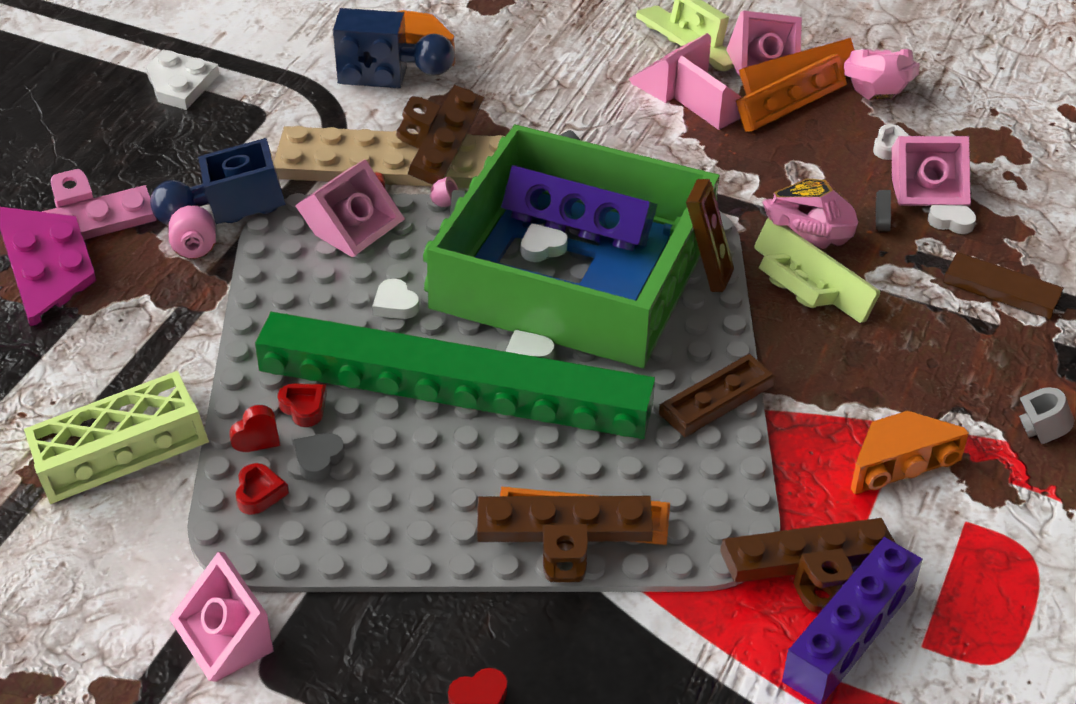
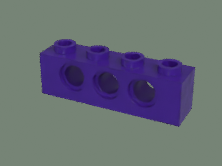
(526, 186)
(851, 621)

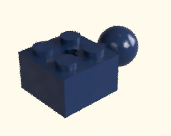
(375, 53)
(234, 185)

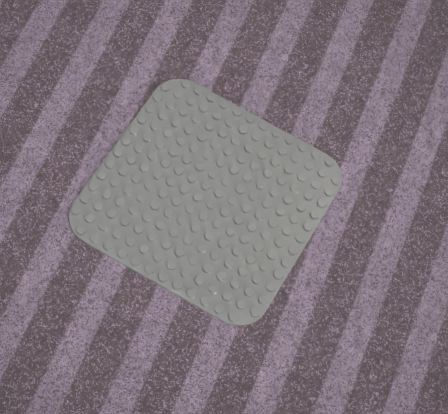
(412, 469)

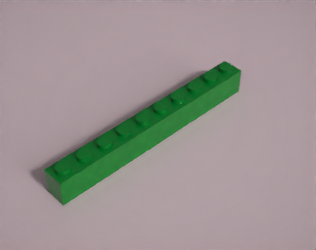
(456, 374)

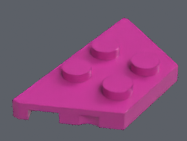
(45, 258)

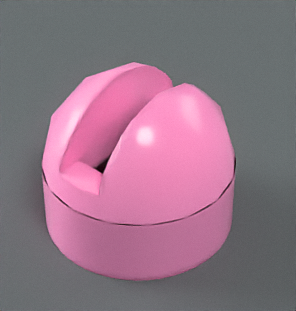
(442, 191)

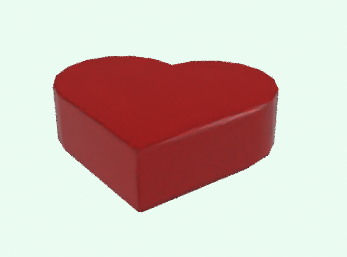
(303, 402)
(255, 431)
(259, 489)
(486, 687)

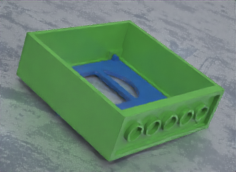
(624, 293)

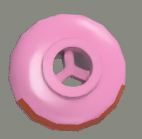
(192, 232)

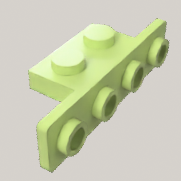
(688, 22)
(812, 273)

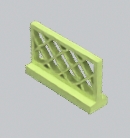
(116, 451)

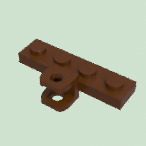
(438, 131)
(564, 525)
(816, 556)

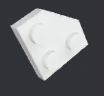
(180, 78)

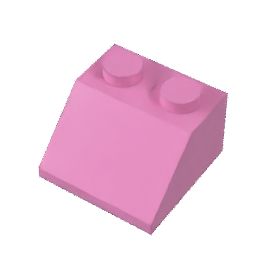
(931, 170)
(351, 210)

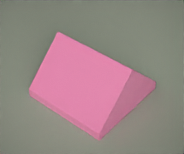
(763, 38)
(660, 76)
(705, 95)
(222, 621)

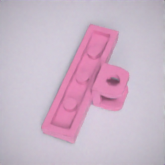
(103, 213)

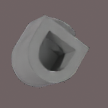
(1046, 414)

